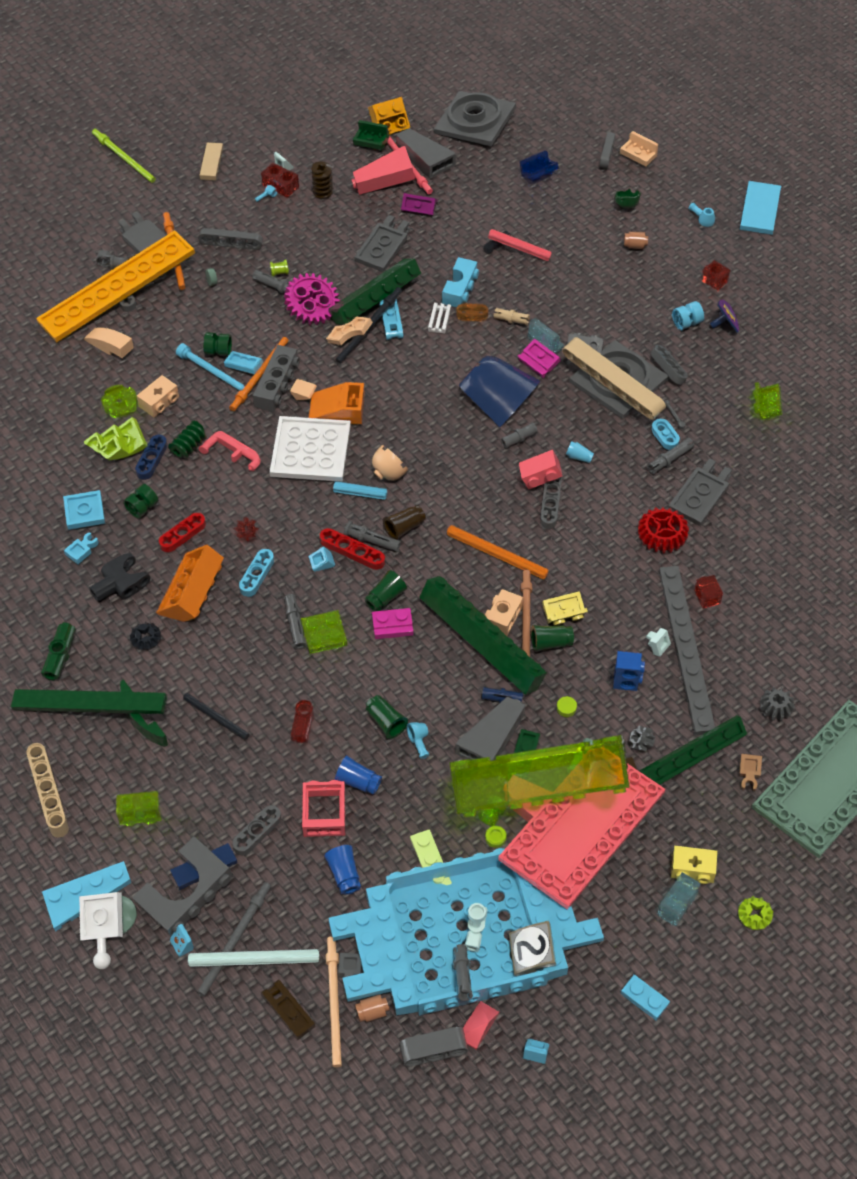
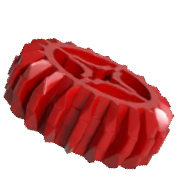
(663, 526)

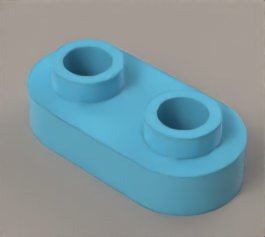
(668, 437)

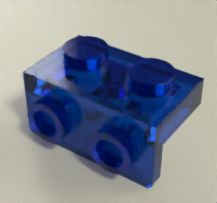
(537, 166)

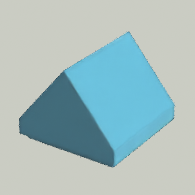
(536, 1051)

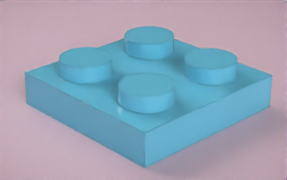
(84, 509)

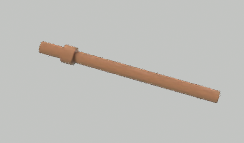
(526, 589)

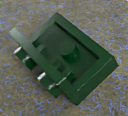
(371, 135)

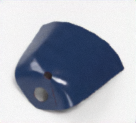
(498, 387)

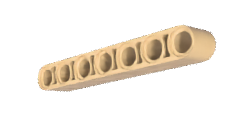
(614, 378)

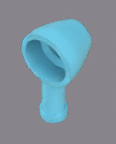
(706, 217)
(416, 732)

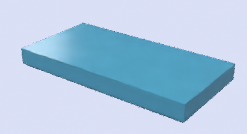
(760, 207)

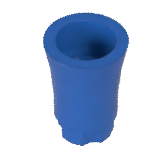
(358, 776)
(344, 868)

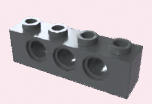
(276, 378)

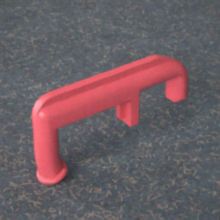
(237, 447)

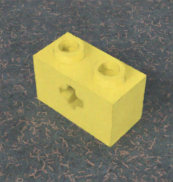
(703, 860)

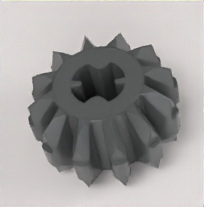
(777, 704)

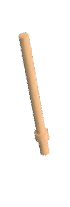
(332, 960)

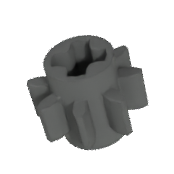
(642, 738)

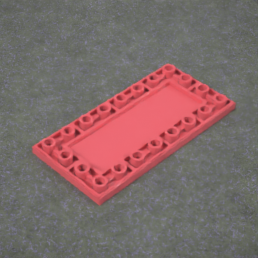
(577, 837)

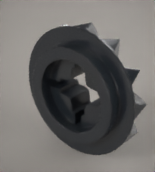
(148, 641)

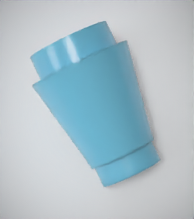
(579, 452)

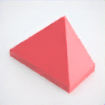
(479, 1024)

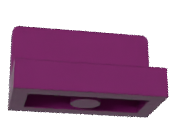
(418, 204)

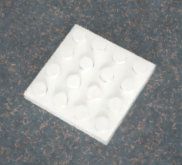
(310, 448)

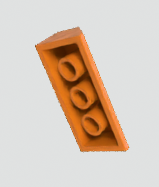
(191, 584)

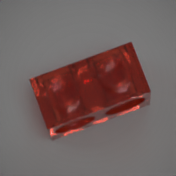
(280, 178)

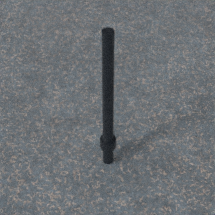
(388, 302)

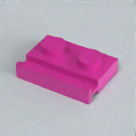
(539, 358)
(392, 623)

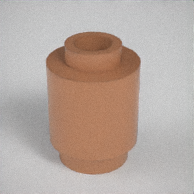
(635, 240)
(372, 1008)

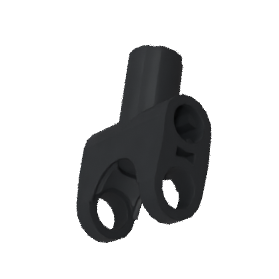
(119, 580)

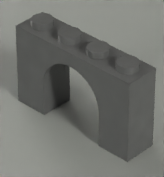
(171, 913)

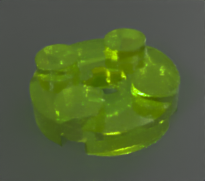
(115, 408)

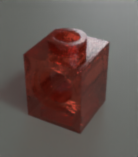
(715, 275)
(708, 591)

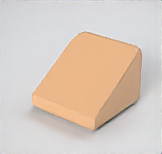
(302, 390)

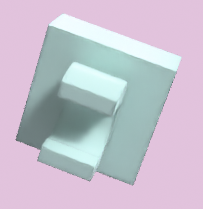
(659, 641)

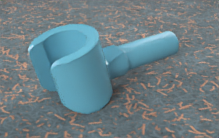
(270, 190)

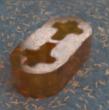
(472, 312)

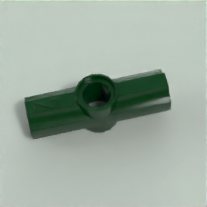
(61, 643)

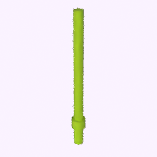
(105, 140)

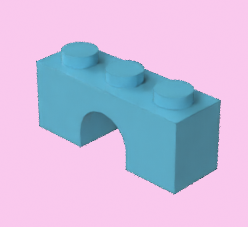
(464, 274)

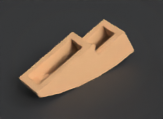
(110, 341)

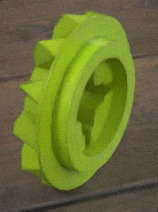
(754, 921)

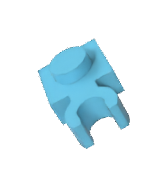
(81, 549)

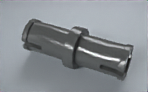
(519, 435)

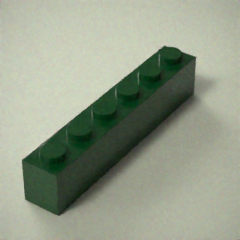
(374, 291)

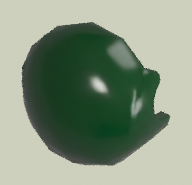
(627, 198)

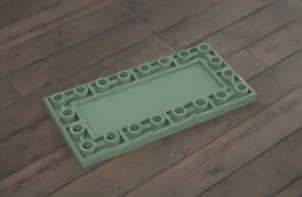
(818, 789)

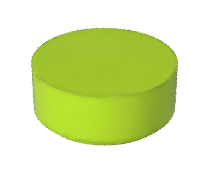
(566, 706)
(495, 836)

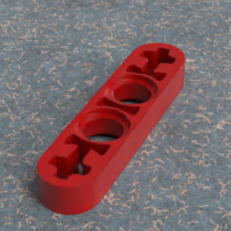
(354, 546)

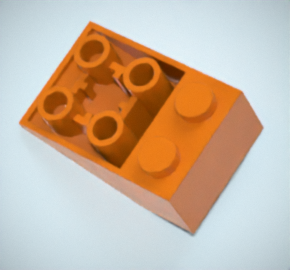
(339, 403)

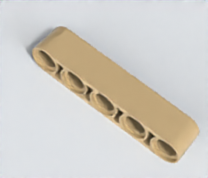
(50, 797)

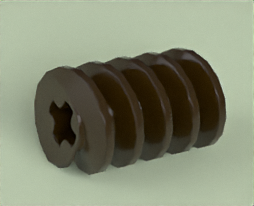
(322, 179)

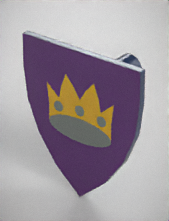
(725, 313)

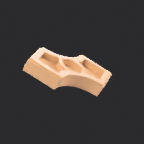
(356, 327)

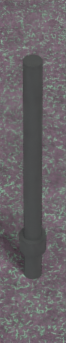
(255, 903)

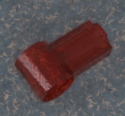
(302, 722)

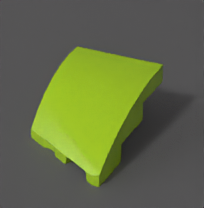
(118, 441)

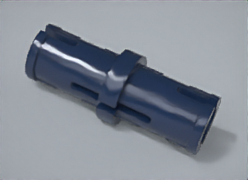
(488, 694)

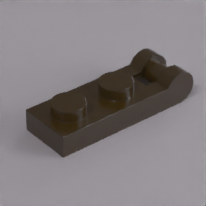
(288, 1010)

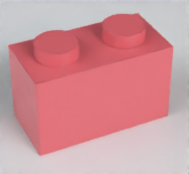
(540, 469)

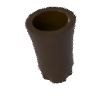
(402, 522)

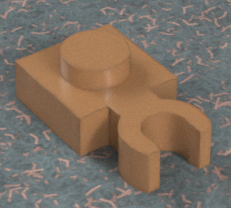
(750, 767)

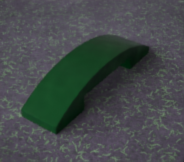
(151, 731)

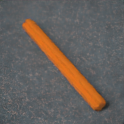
(497, 551)

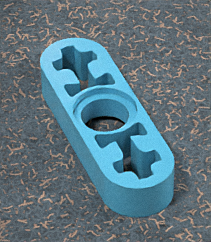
(256, 565)

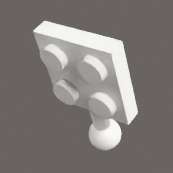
(101, 920)

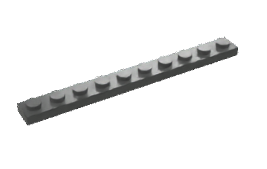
(686, 650)

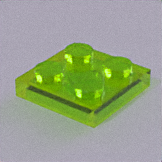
(323, 632)

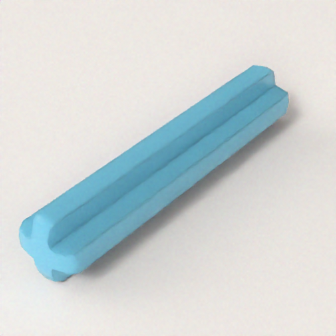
(360, 490)

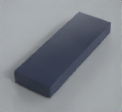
(186, 875)

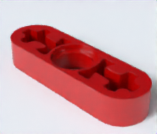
(186, 525)

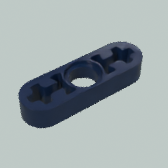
(151, 450)

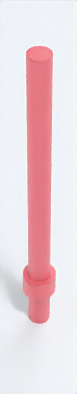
(421, 180)

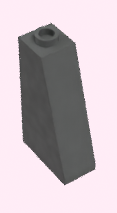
(426, 153)
(493, 732)

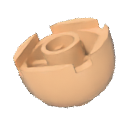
(387, 464)

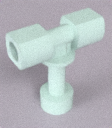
(477, 917)

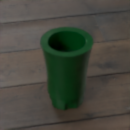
(385, 591)
(551, 637)
(386, 716)

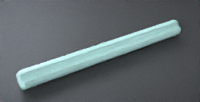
(253, 957)

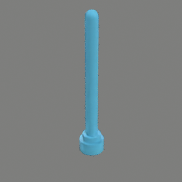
(184, 351)

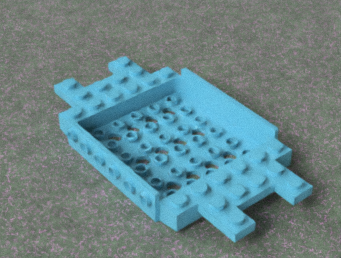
(392, 952)

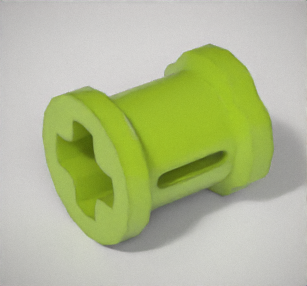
(279, 268)

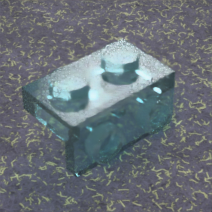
(544, 335)

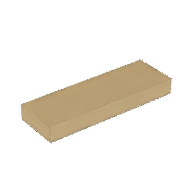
(211, 161)

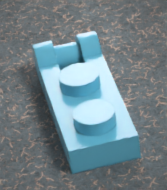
(392, 320)

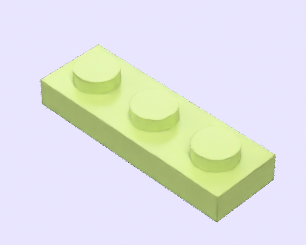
(428, 853)

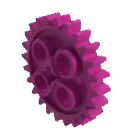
(311, 298)

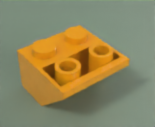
(391, 114)

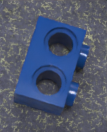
(628, 671)

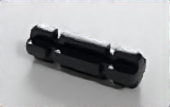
(488, 247)

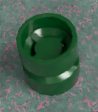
(217, 344)
(139, 502)

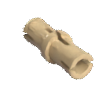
(511, 316)

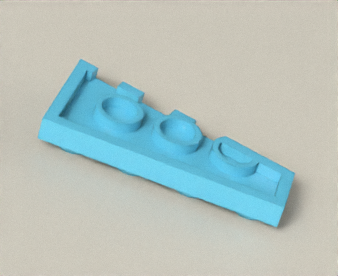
(64, 901)

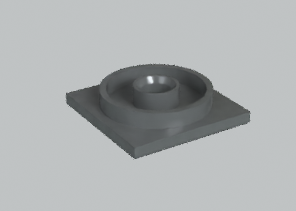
(479, 127)
(630, 363)

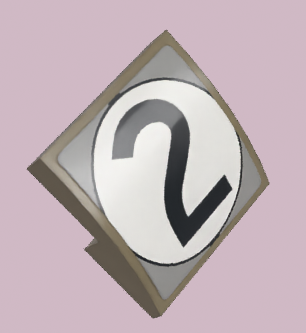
(532, 948)

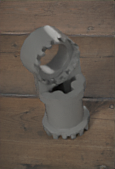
(112, 261)

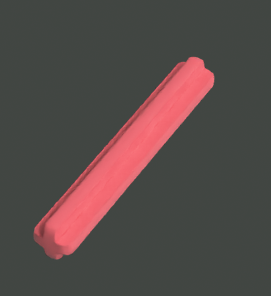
(519, 244)

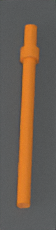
(169, 227)
(242, 395)

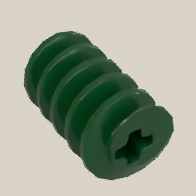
(188, 440)

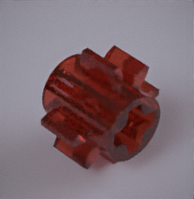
(241, 528)

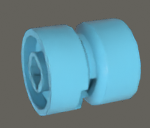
(688, 315)

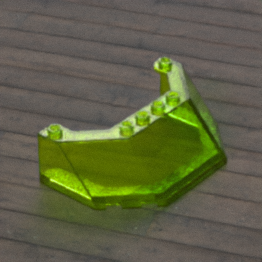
(540, 775)

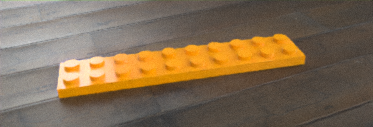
(115, 286)

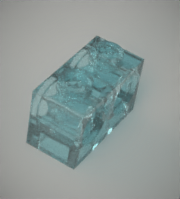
(678, 899)

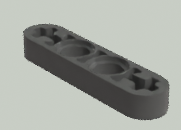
(254, 240)
(550, 497)

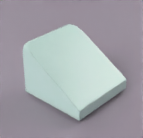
(279, 160)

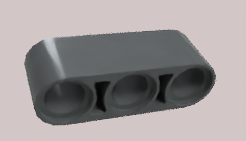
(433, 1046)

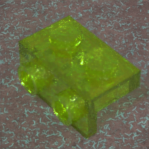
(768, 401)
(138, 808)

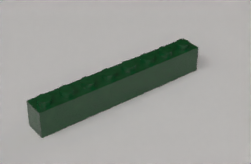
(483, 635)

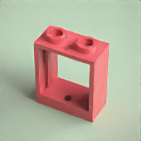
(323, 827)

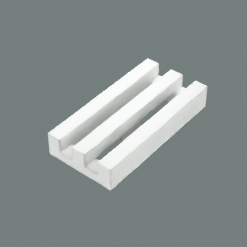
(441, 308)

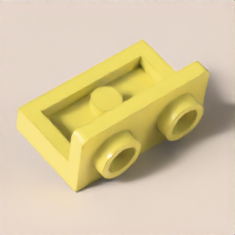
(563, 608)

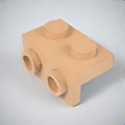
(640, 149)

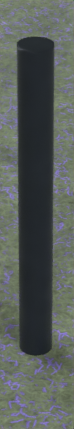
(216, 716)

